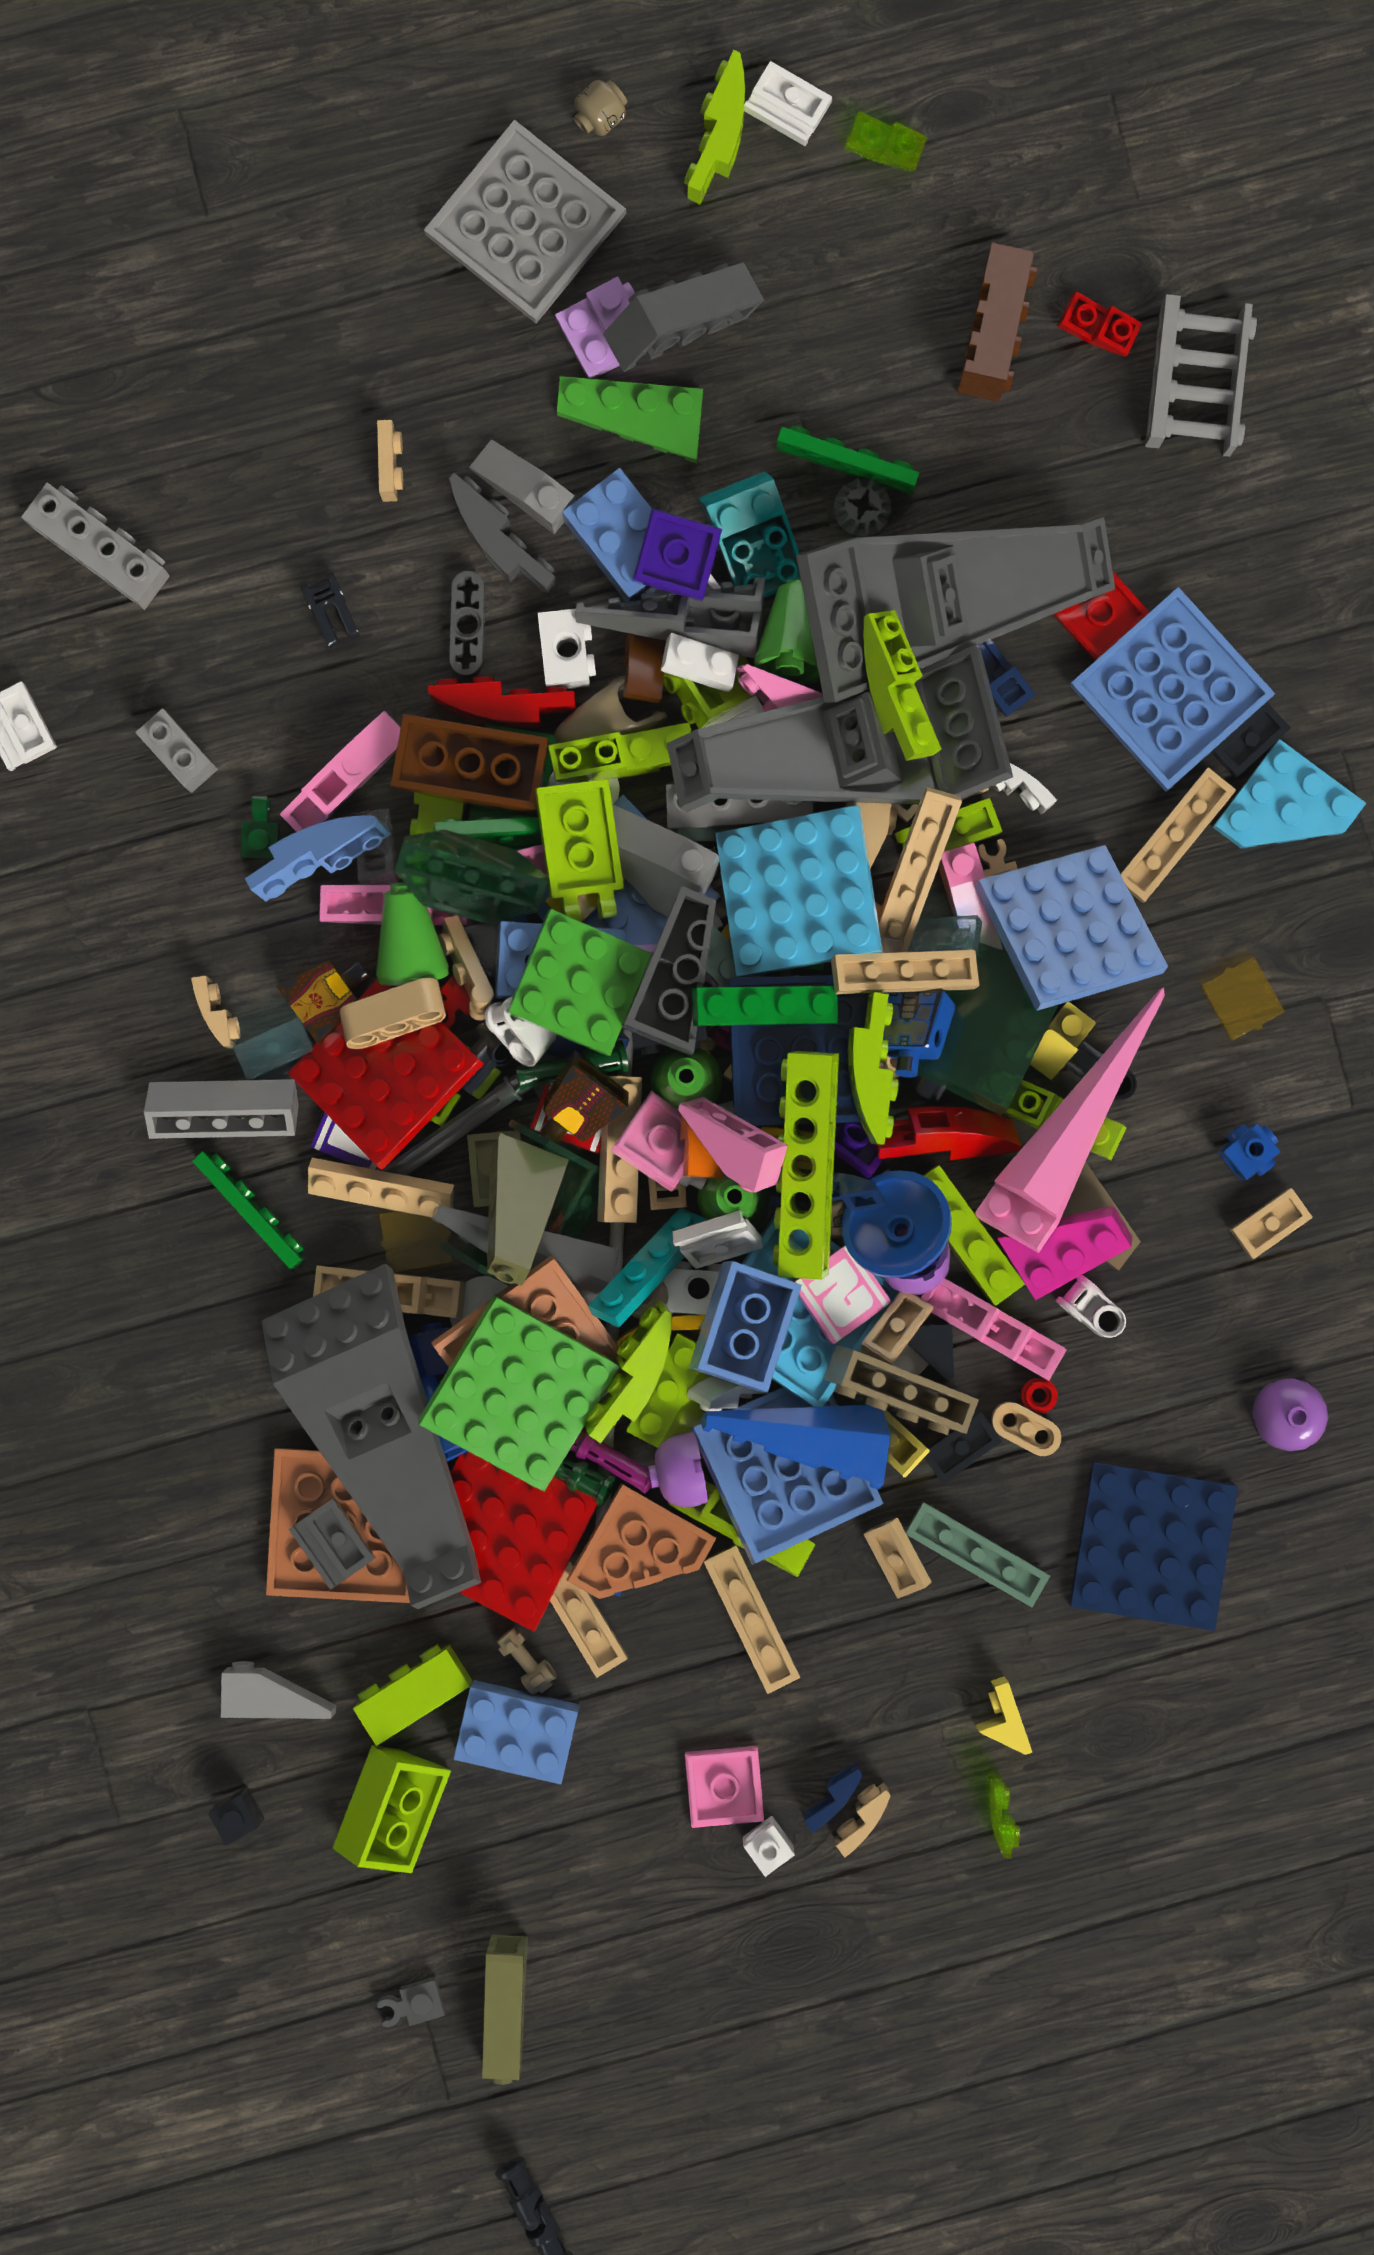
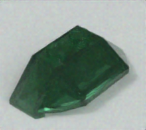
(470, 877)

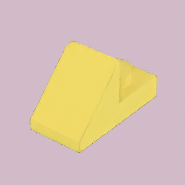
(1061, 1040)
(904, 1448)
(1009, 1727)

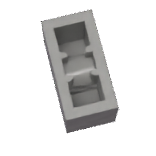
(176, 750)

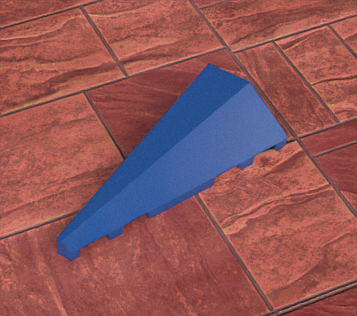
(835, 1437)

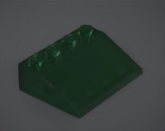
(989, 1035)

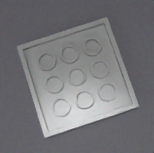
(525, 221)

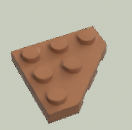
(637, 1546)

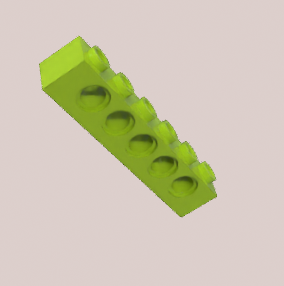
(823, 1072)

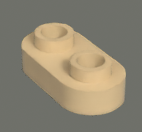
(1025, 1427)

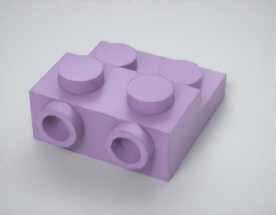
(587, 321)

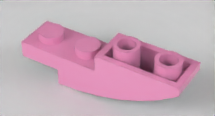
(344, 774)

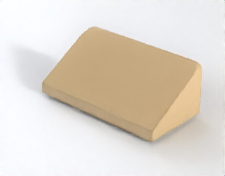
(896, 1327)

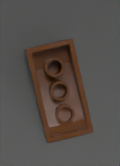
(470, 764)

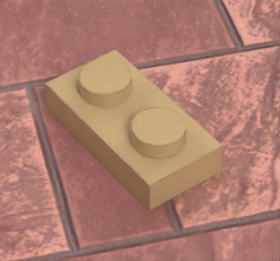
(389, 474)
(1271, 1223)
(897, 1558)

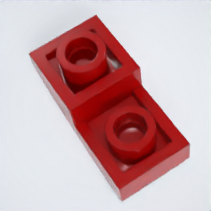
(1099, 326)

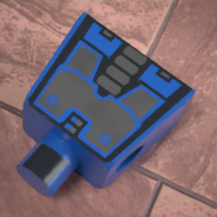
(917, 1028)

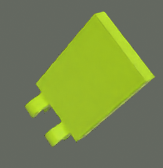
(580, 845)

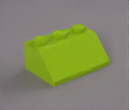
(669, 1408)
(391, 1810)

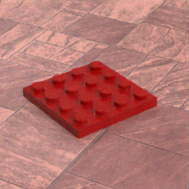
(386, 1089)
(518, 1536)

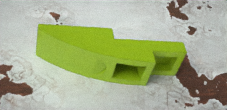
(724, 126)
(891, 681)
(614, 754)
(871, 1085)
(1035, 1105)
(642, 1361)
(716, 1517)

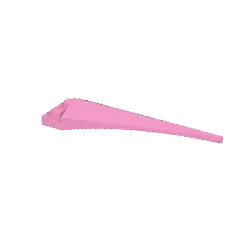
(1041, 1177)

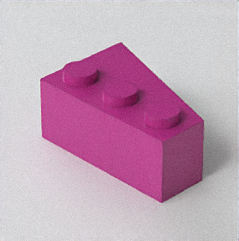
(1072, 1249)

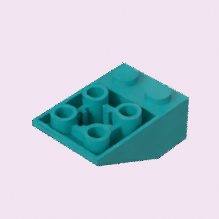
(754, 532)

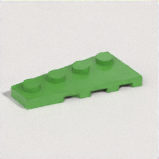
(636, 411)

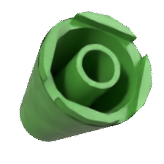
(787, 639)
(407, 940)
(666, 1081)
(714, 1202)

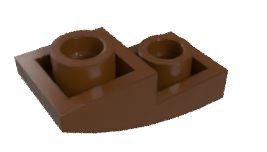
(643, 666)

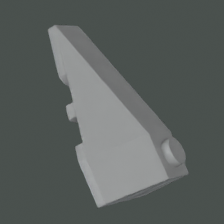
(661, 861)

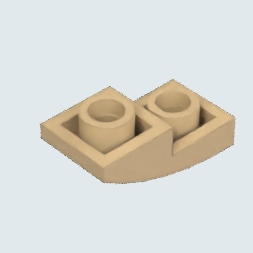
(220, 1022)
(870, 1808)

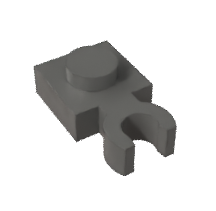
(418, 2001)

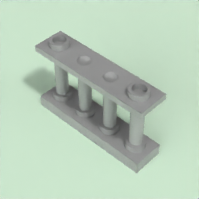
(1170, 354)

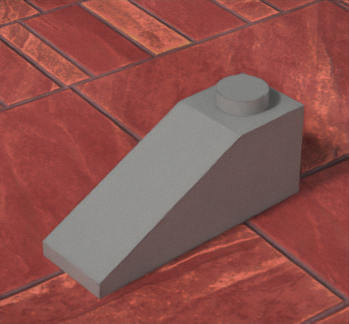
(523, 485)
(263, 1694)

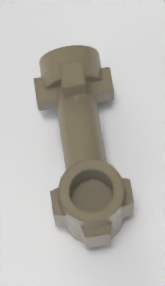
(538, 1676)

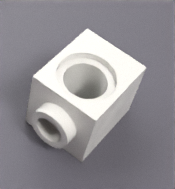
(768, 1846)

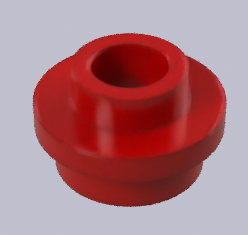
(1050, 1395)

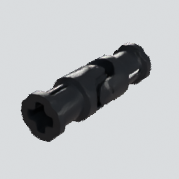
(531, 2208)

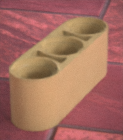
(392, 1013)

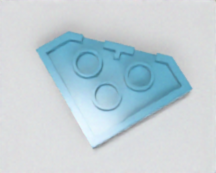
(1287, 802)

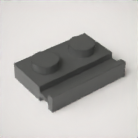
(332, 1543)

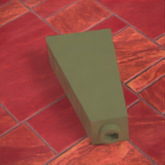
(520, 1202)
(504, 2008)

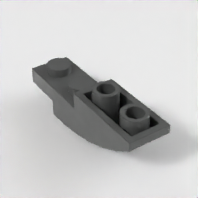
(488, 528)

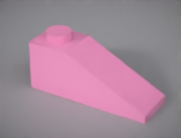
(960, 873)
(736, 1146)

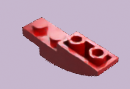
(486, 703)
(951, 1129)

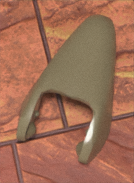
(604, 715)

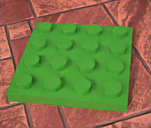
(518, 1393)

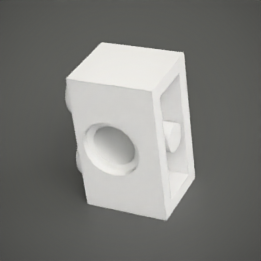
(556, 629)
(677, 1284)

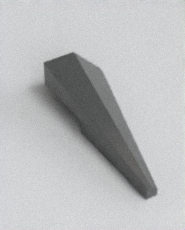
(724, 619)
(584, 1262)

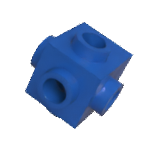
(1237, 1153)

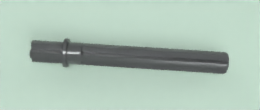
(457, 1127)

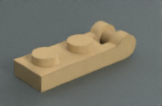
(466, 966)

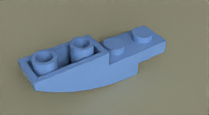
(325, 844)

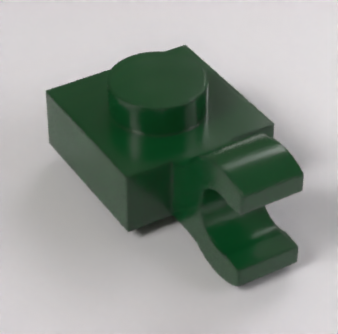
(260, 833)

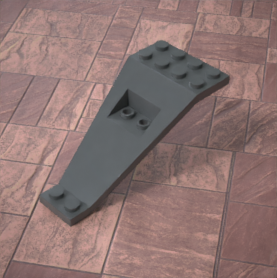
(945, 590)
(814, 754)
(348, 1366)

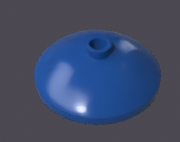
(910, 1204)

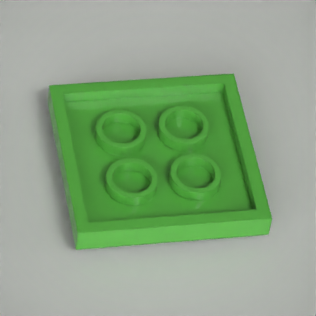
(579, 982)

